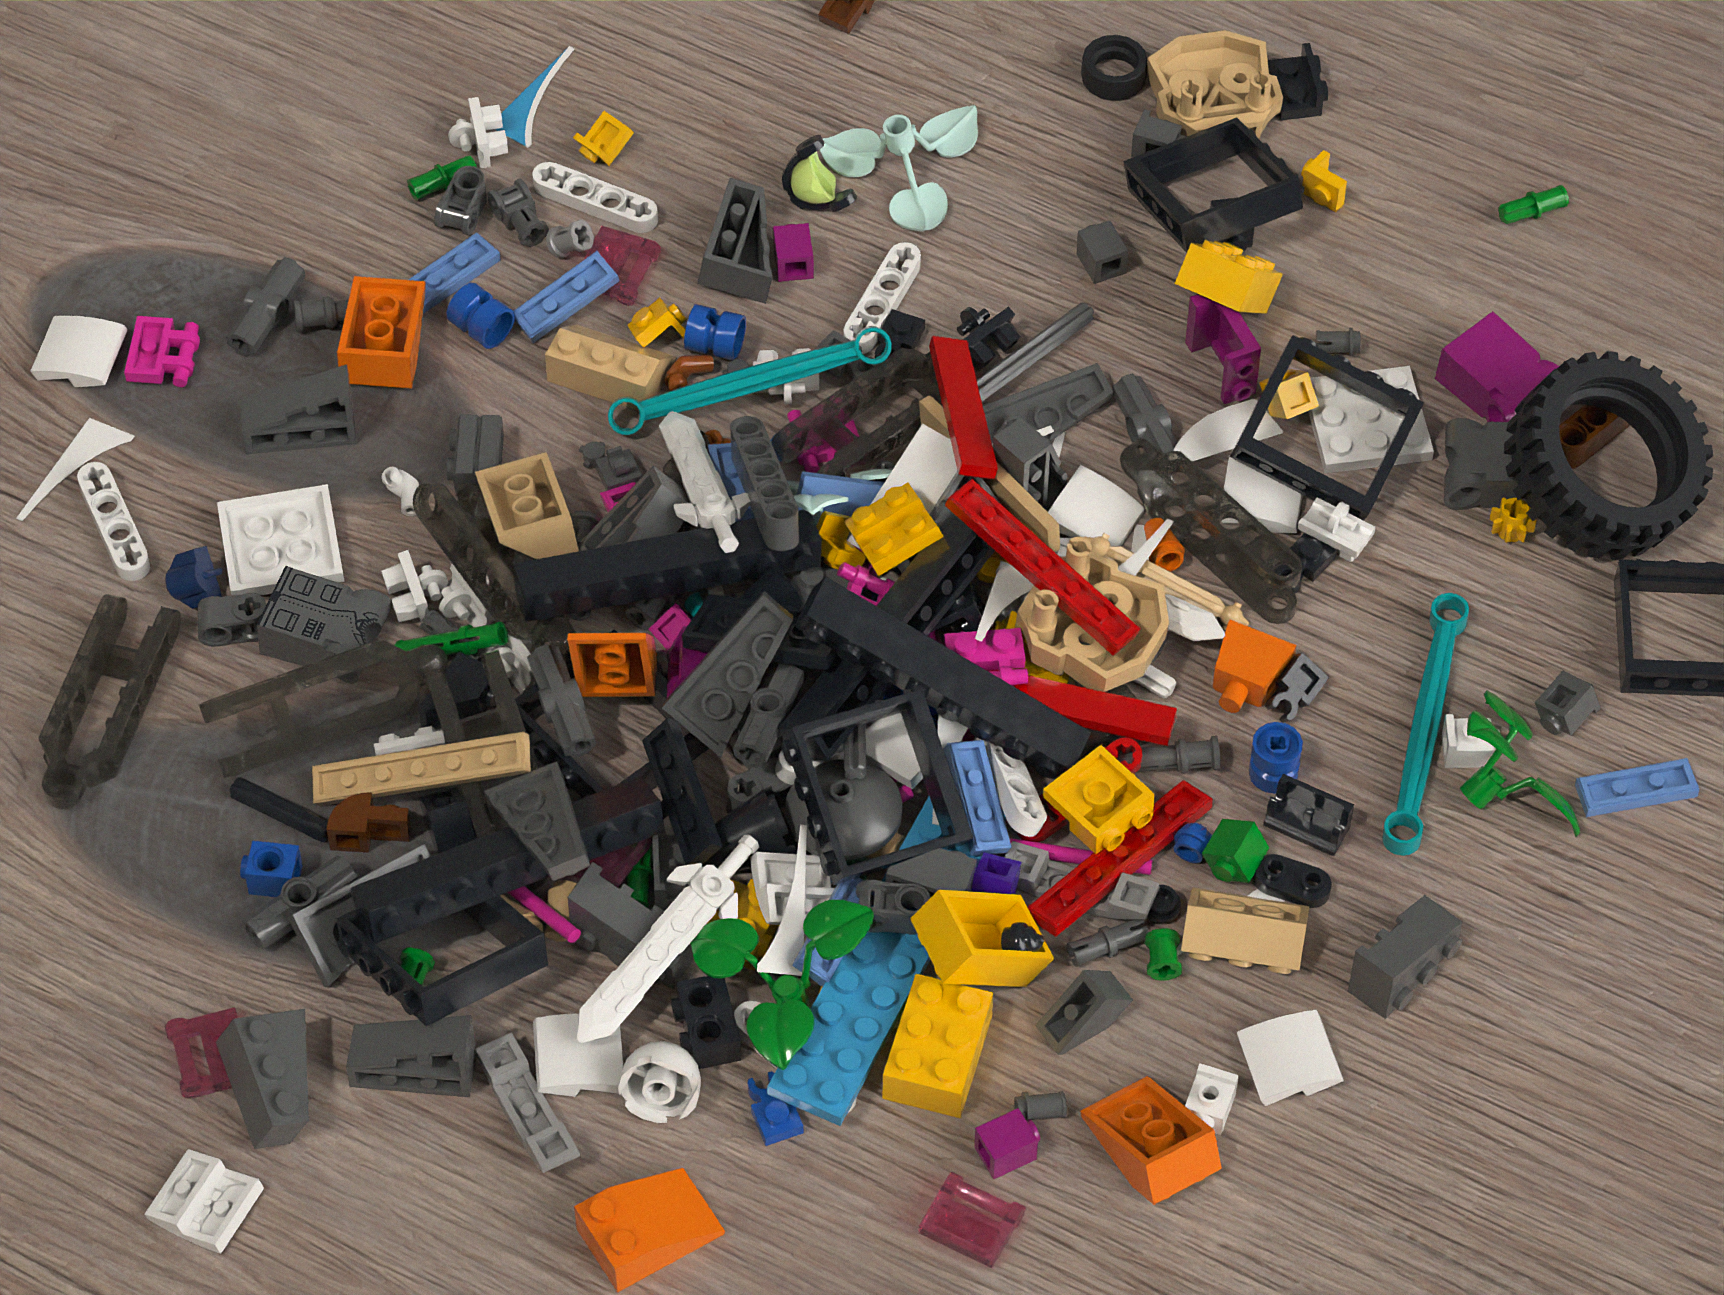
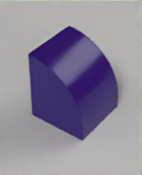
(996, 875)

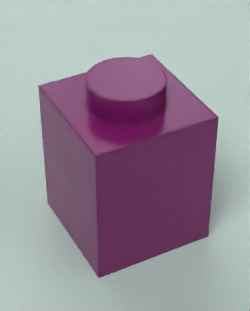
(793, 252)
(1007, 1143)

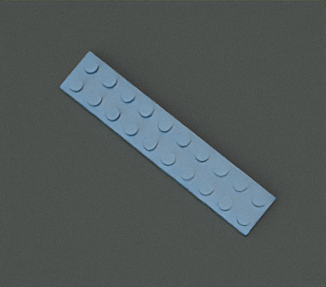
(857, 1010)

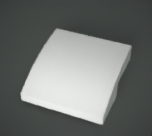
(79, 350)
(1263, 497)
(1095, 507)
(892, 751)
(774, 878)
(1289, 1056)
(568, 1065)
(204, 1201)

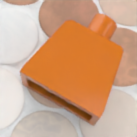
(1249, 666)

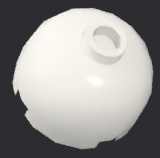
(660, 1082)

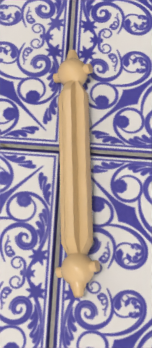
(1172, 583)

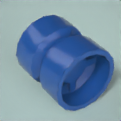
(481, 315)
(715, 332)
(1273, 753)

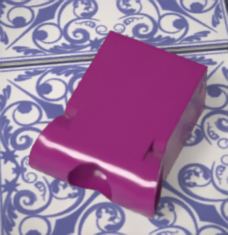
(1491, 368)

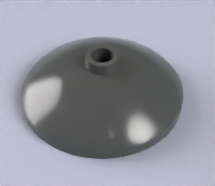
(862, 818)

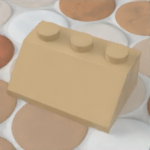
(605, 365)
(528, 507)
(1245, 930)

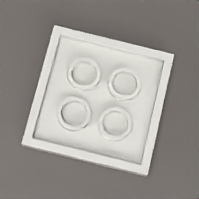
(1357, 431)
(279, 531)

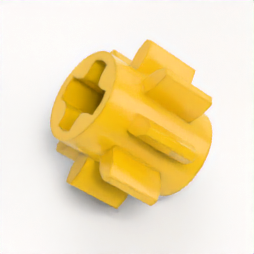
(1511, 520)

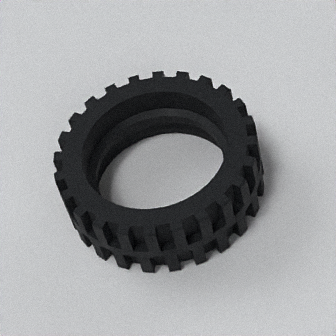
(1656, 415)

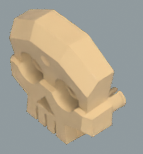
(1211, 68)
(1056, 638)

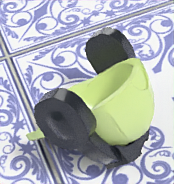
(811, 182)

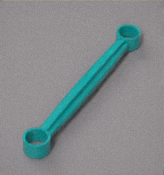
(749, 380)
(1425, 724)

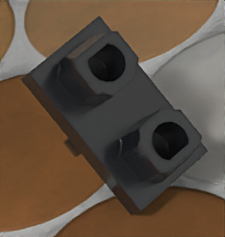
(998, 329)

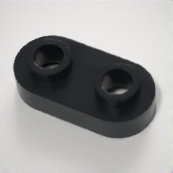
(1291, 881)

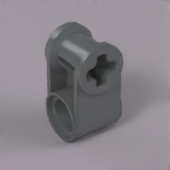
(462, 200)
(229, 619)
(753, 782)
(891, 904)

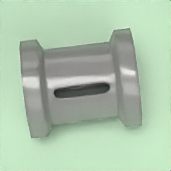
(563, 240)

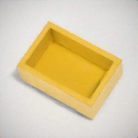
(1229, 277)
(965, 938)
(937, 1046)

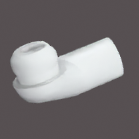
(402, 485)

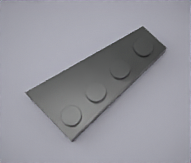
(1053, 403)
(722, 684)
(542, 819)
(318, 925)

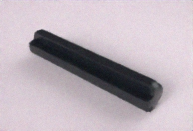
(279, 809)

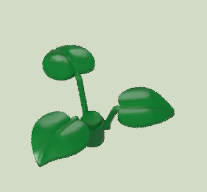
(1488, 779)
(782, 1027)

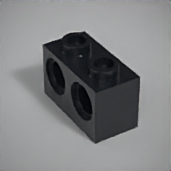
(709, 1021)

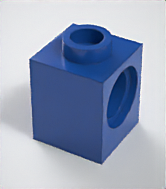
(266, 855)

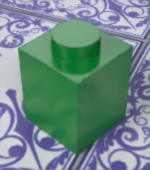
(1235, 850)

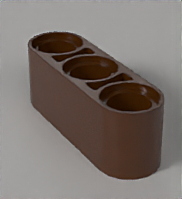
(1588, 432)

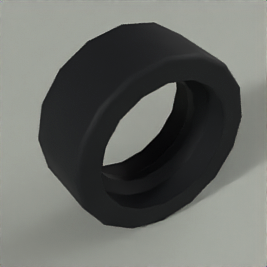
(1117, 48)

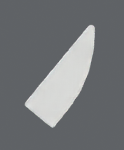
(1222, 430)

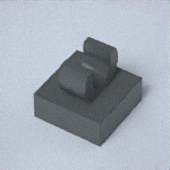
(617, 468)

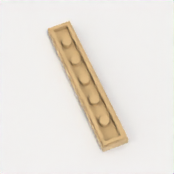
(1004, 486)
(422, 768)

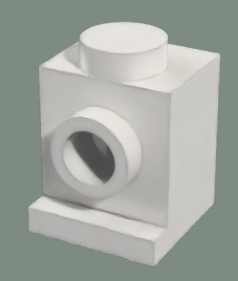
(1461, 749)
(1212, 1096)

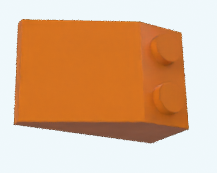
(382, 331)
(614, 664)
(1153, 1139)
(645, 1225)

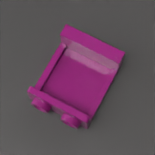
(1232, 342)

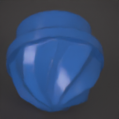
(1191, 842)

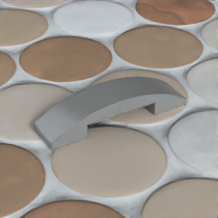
(1128, 900)
(524, 1107)

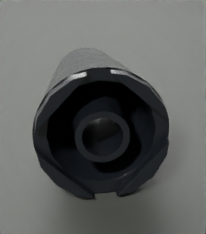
(761, 820)

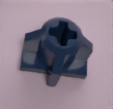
(193, 577)

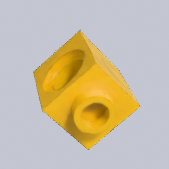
(1293, 395)

